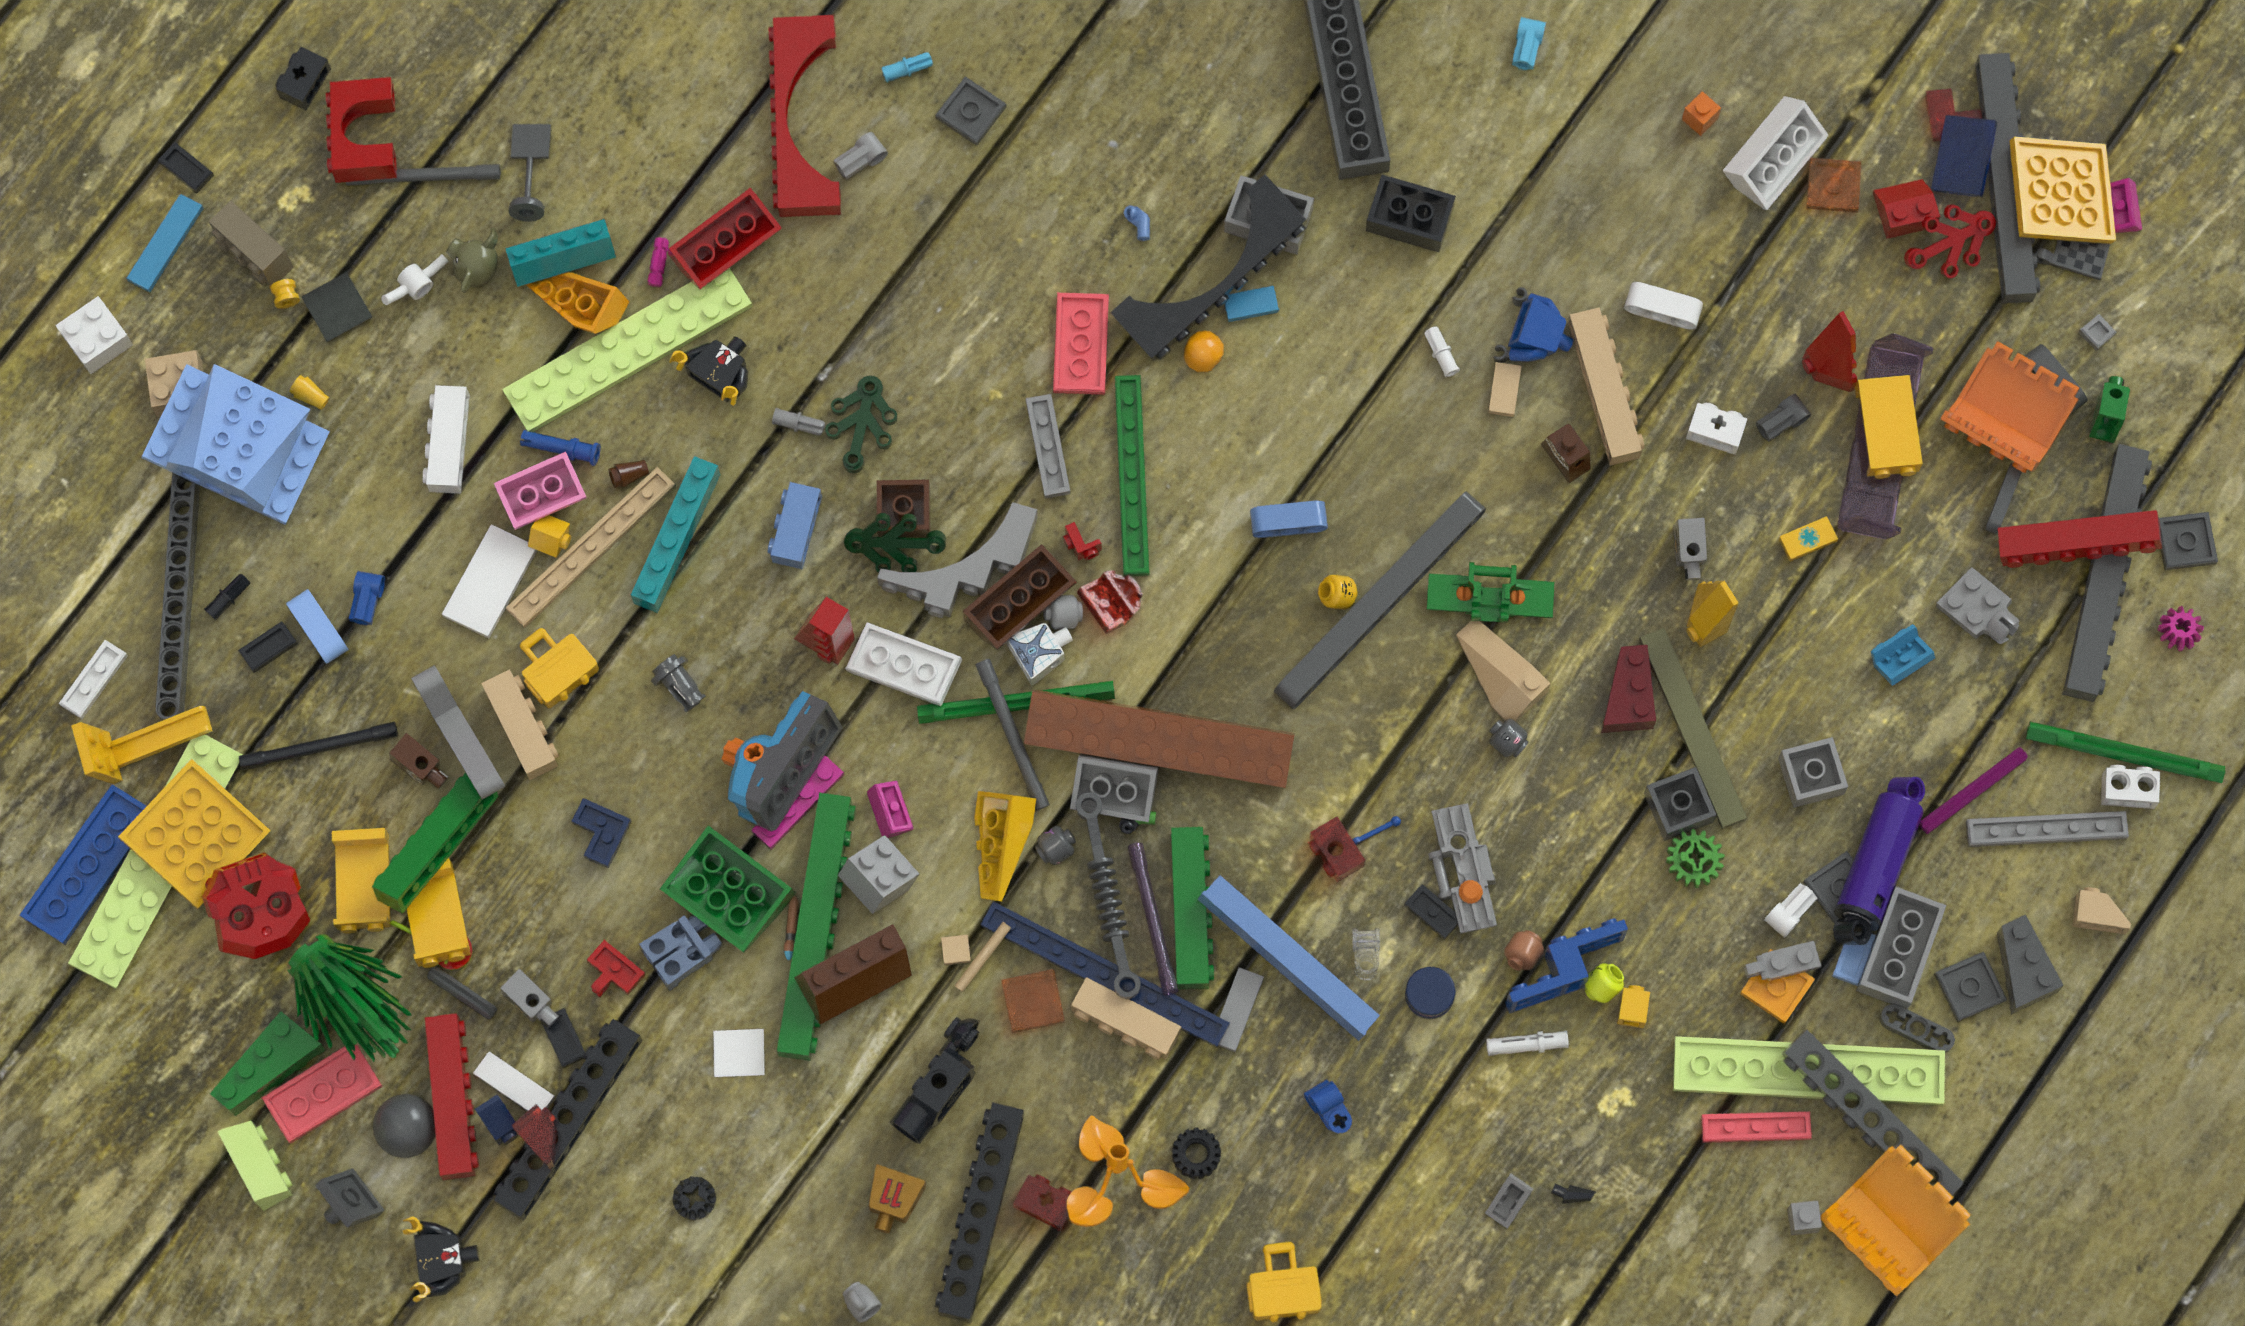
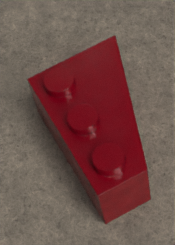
(1631, 693)

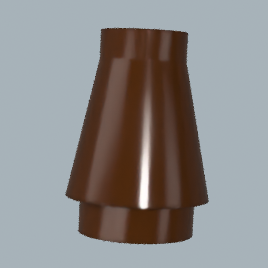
(626, 473)

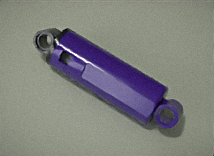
(1879, 861)

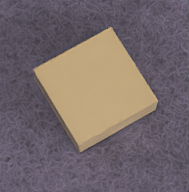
(955, 950)

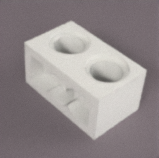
(2130, 794)

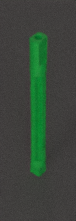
(1015, 702)
(2125, 752)

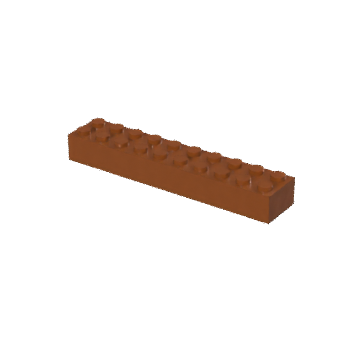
(1159, 738)

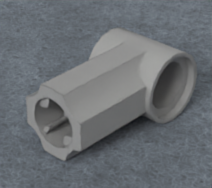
(866, 152)

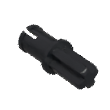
(227, 596)

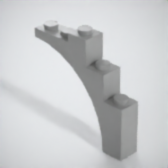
(971, 574)

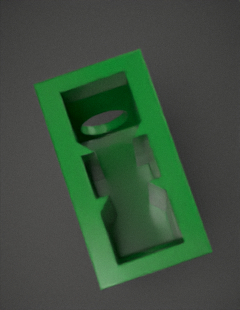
(2110, 410)

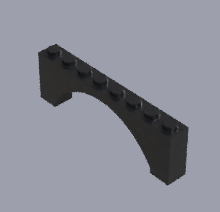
(1160, 325)

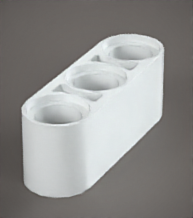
(1663, 305)

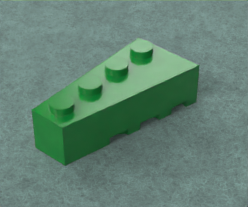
(266, 1063)

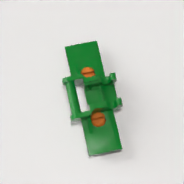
(1489, 604)

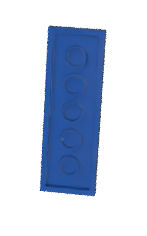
(83, 867)

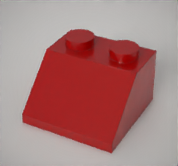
(1905, 207)

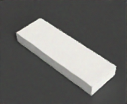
(93, 679)
(512, 1083)

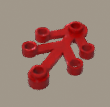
(1954, 239)

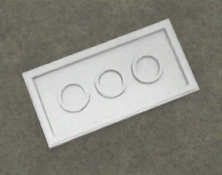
(489, 581)
(903, 664)

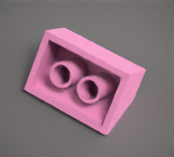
(540, 490)

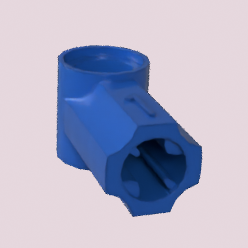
(366, 591)

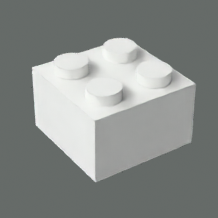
(94, 335)

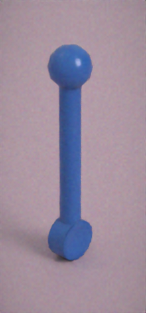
(1395, 821)

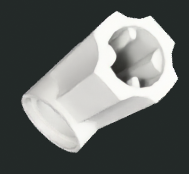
(1787, 914)

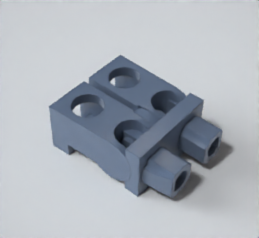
(679, 950)

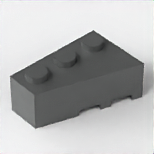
(2026, 965)

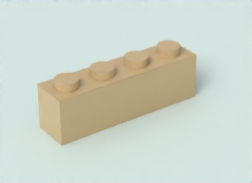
(520, 725)
(1125, 1018)

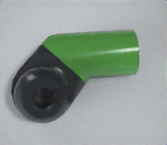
(1127, 826)

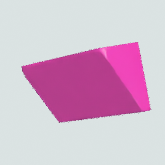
(2125, 206)
(889, 809)

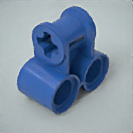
(1328, 1102)

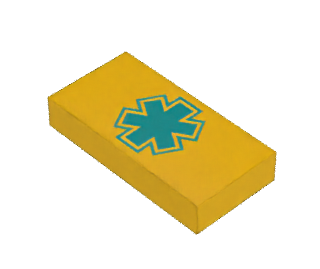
(1808, 538)

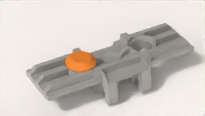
(1472, 865)

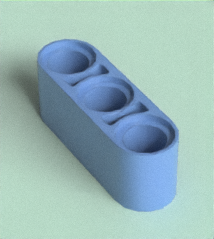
(1288, 519)

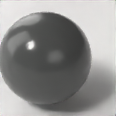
(404, 1125)

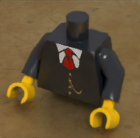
(716, 367)
(438, 1258)

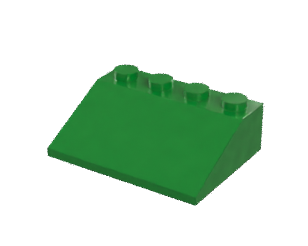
(727, 889)

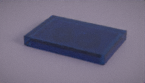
(1964, 155)

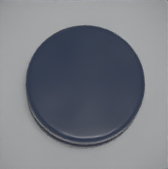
(1430, 992)

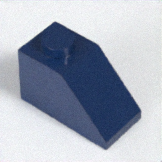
(497, 1120)

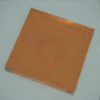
(1833, 185)
(1033, 1001)

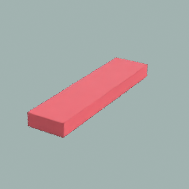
(1756, 1127)

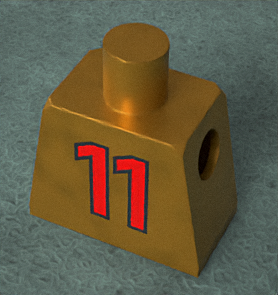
(893, 1196)

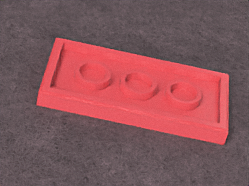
(1081, 343)
(321, 1093)

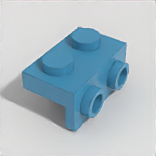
(1901, 655)

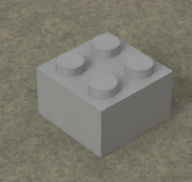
(1813, 772)
(878, 874)

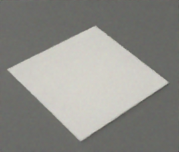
(739, 1053)

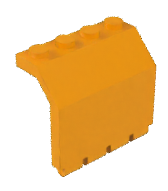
(1896, 1219)

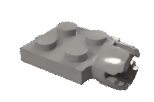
(1979, 607)

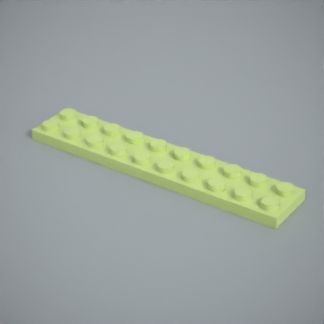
(625, 350)
(137, 888)
(1759, 1070)

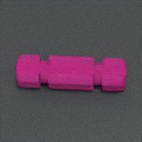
(658, 262)

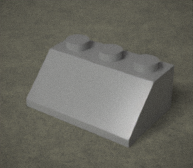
(1122, 785)

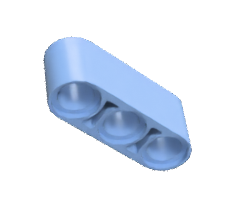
(317, 626)

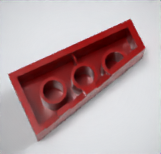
(827, 631)

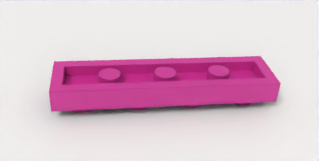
(821, 781)

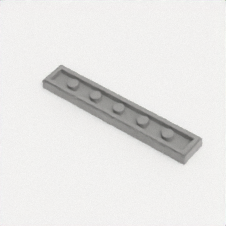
(2047, 829)

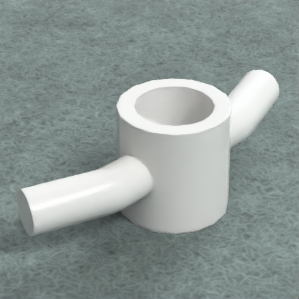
(415, 281)

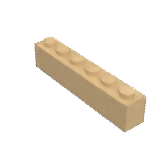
(1605, 386)

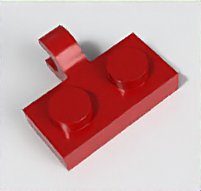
(613, 968)

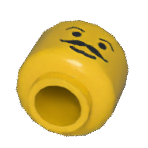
(1337, 592)

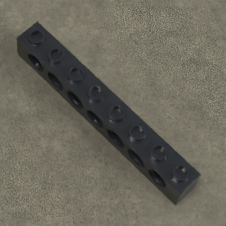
(610, 1034)
(963, 1307)

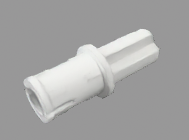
(1441, 351)

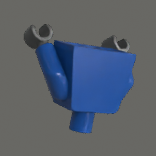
(1536, 331)

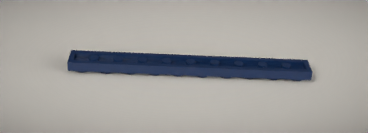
(1102, 971)

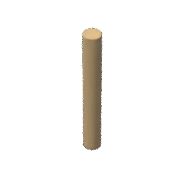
(983, 956)

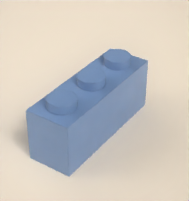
(795, 525)

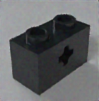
(302, 91)

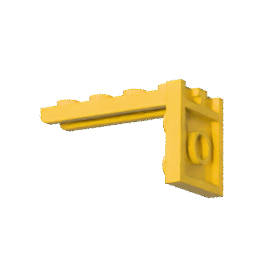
(104, 757)

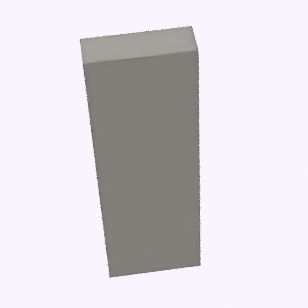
(1239, 1006)

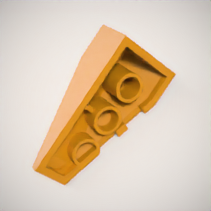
(582, 300)

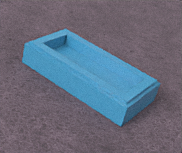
(1251, 304)

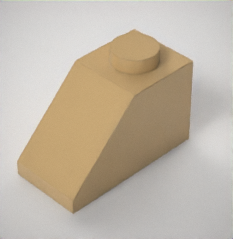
(2098, 912)

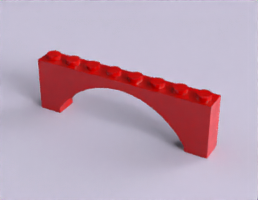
(796, 46)

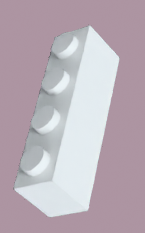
(447, 439)

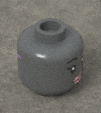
(1508, 737)
(1055, 845)

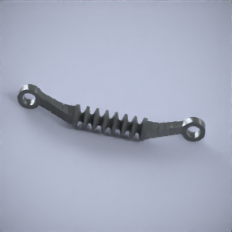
(1107, 894)

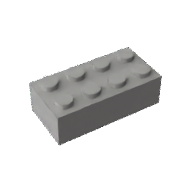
(1901, 948)

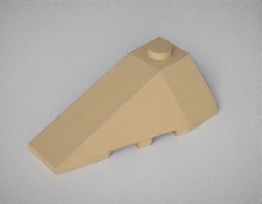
(1504, 674)

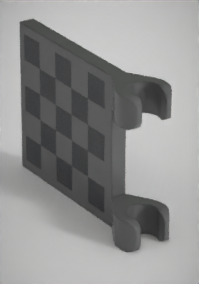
(2077, 257)

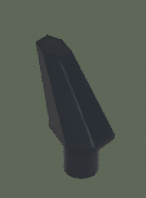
(1573, 1193)

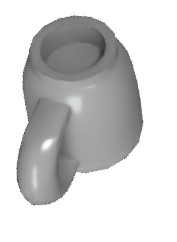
(861, 1302)

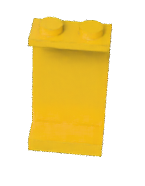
(1889, 426)
(359, 860)
(438, 921)

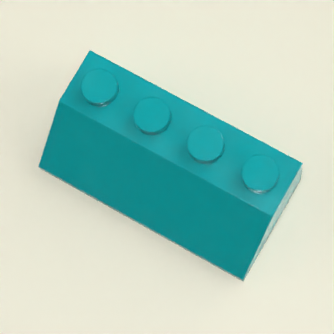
(560, 252)

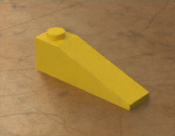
(1711, 612)
(1003, 831)

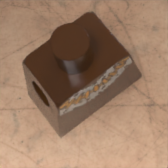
(1566, 450)
(409, 753)

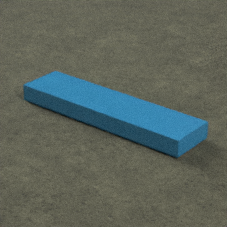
(165, 243)

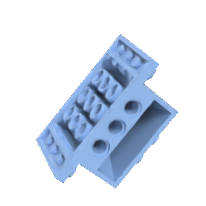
(237, 440)

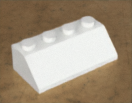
(1776, 152)

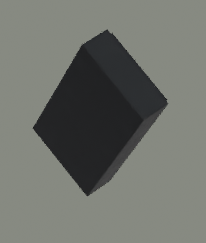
(185, 167)
(268, 647)
(565, 1040)

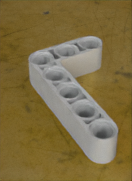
(458, 732)

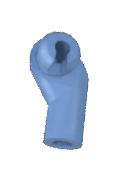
(1140, 220)

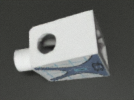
(1039, 650)

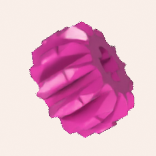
(2179, 637)

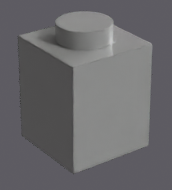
(1804, 1218)

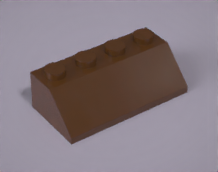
(1018, 598)
(855, 974)

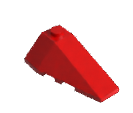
(1831, 355)

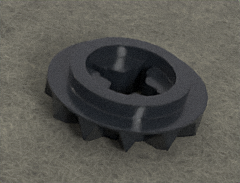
(699, 1209)

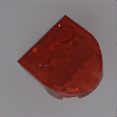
(1112, 599)

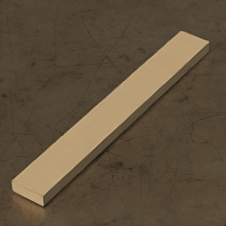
(590, 547)

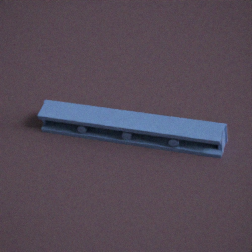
(1289, 957)

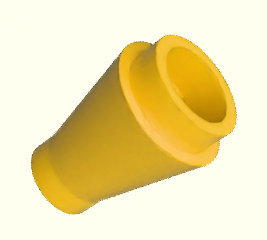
(308, 392)

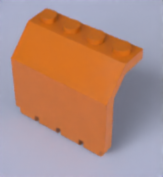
(2012, 407)

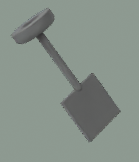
(529, 143)

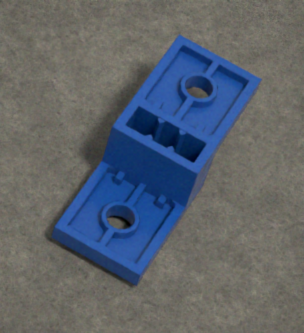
(1566, 965)

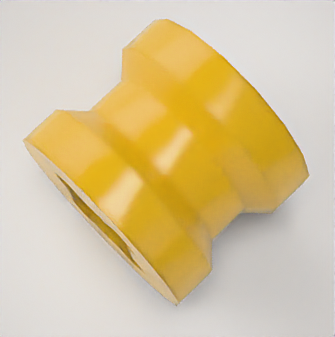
(284, 293)

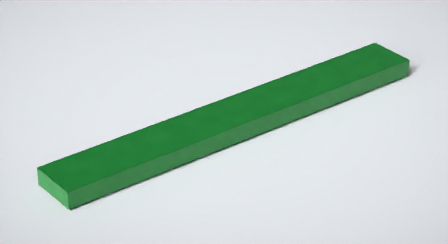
(1132, 475)

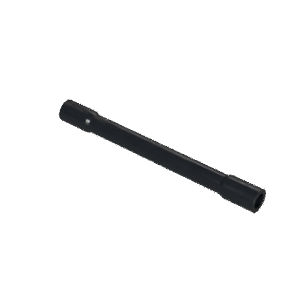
(262, 758)

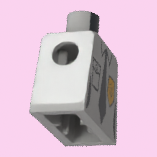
(1690, 534)
(521, 990)

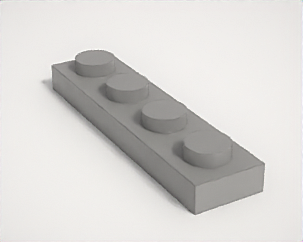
(1048, 446)

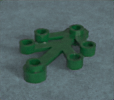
(862, 419)
(891, 542)

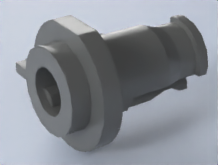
(678, 681)

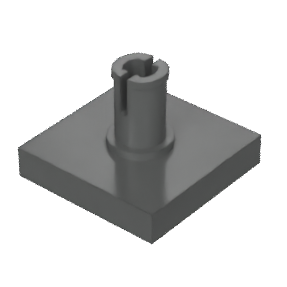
(348, 1199)

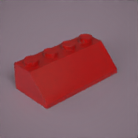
(724, 239)

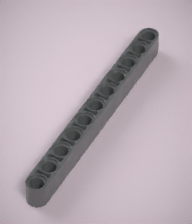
(174, 598)
(1379, 600)

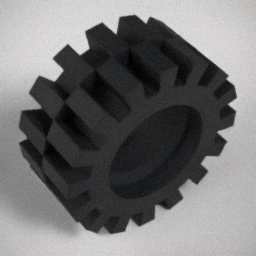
(1196, 1169)

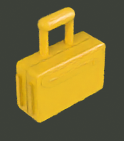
(558, 670)
(1283, 1291)

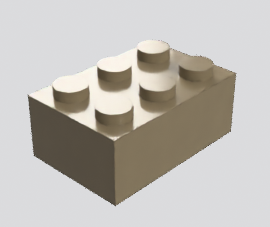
(250, 245)

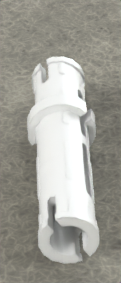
(1535, 1042)

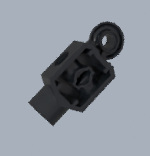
(928, 1104)

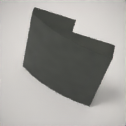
(336, 306)

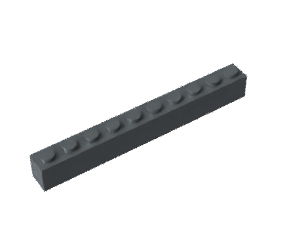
(2013, 253)
(2105, 581)

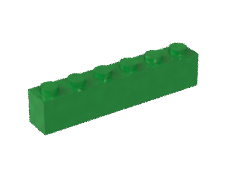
(431, 845)
(1189, 913)

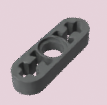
(2003, 499)
(1906, 1033)

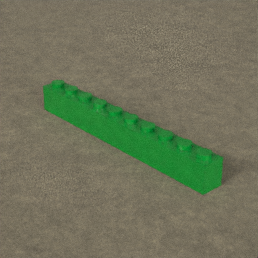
(815, 920)

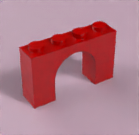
(348, 102)

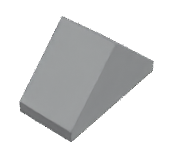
(1509, 1200)

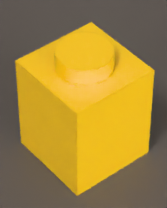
(549, 535)
(1633, 1006)

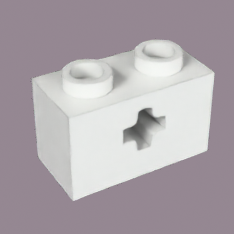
(1703, 430)

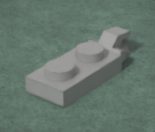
(1785, 962)

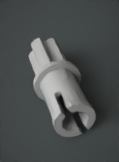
(798, 422)

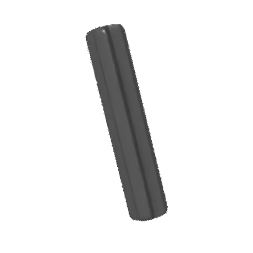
(461, 992)

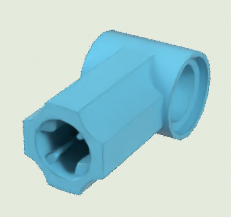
(1529, 38)

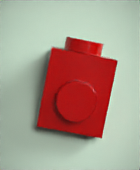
(1074, 541)

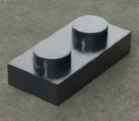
(1432, 911)

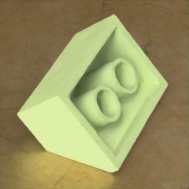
(256, 1164)

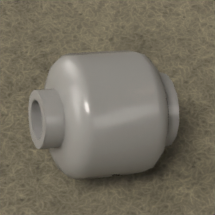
(1064, 612)

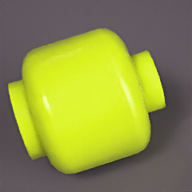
(1604, 983)

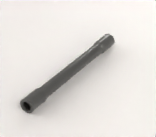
(477, 172)
(991, 683)

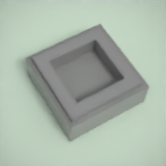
(2097, 332)

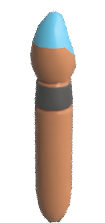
(791, 927)

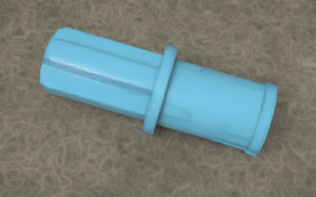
(907, 66)

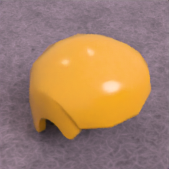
(1203, 351)

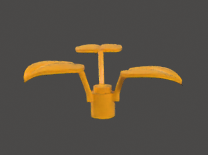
(1101, 1140)

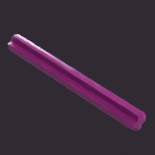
(1973, 790)

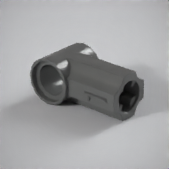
(1788, 414)

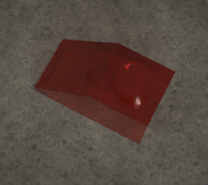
(539, 1133)

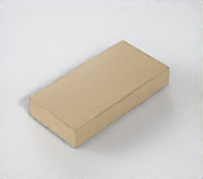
(1504, 389)

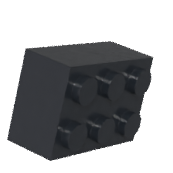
(1410, 213)

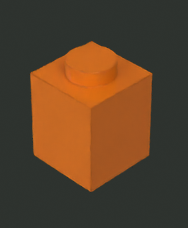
(1701, 113)

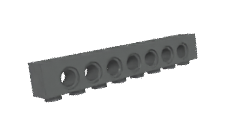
(1807, 1045)

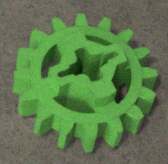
(1684, 858)

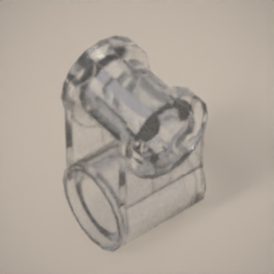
(1366, 948)

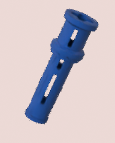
(573, 447)

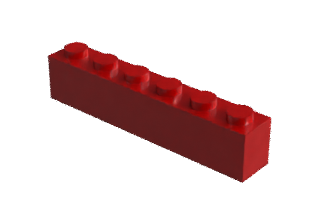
(2079, 538)
(450, 1096)

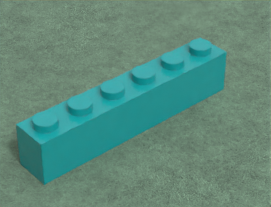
(675, 534)

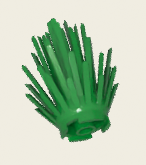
(333, 981)

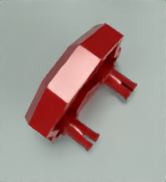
(262, 926)

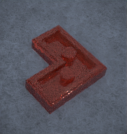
(1939, 105)

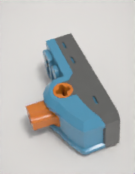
(775, 768)

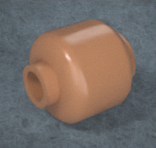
(1524, 950)

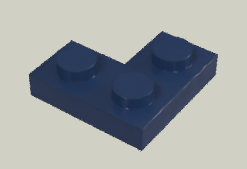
(608, 831)

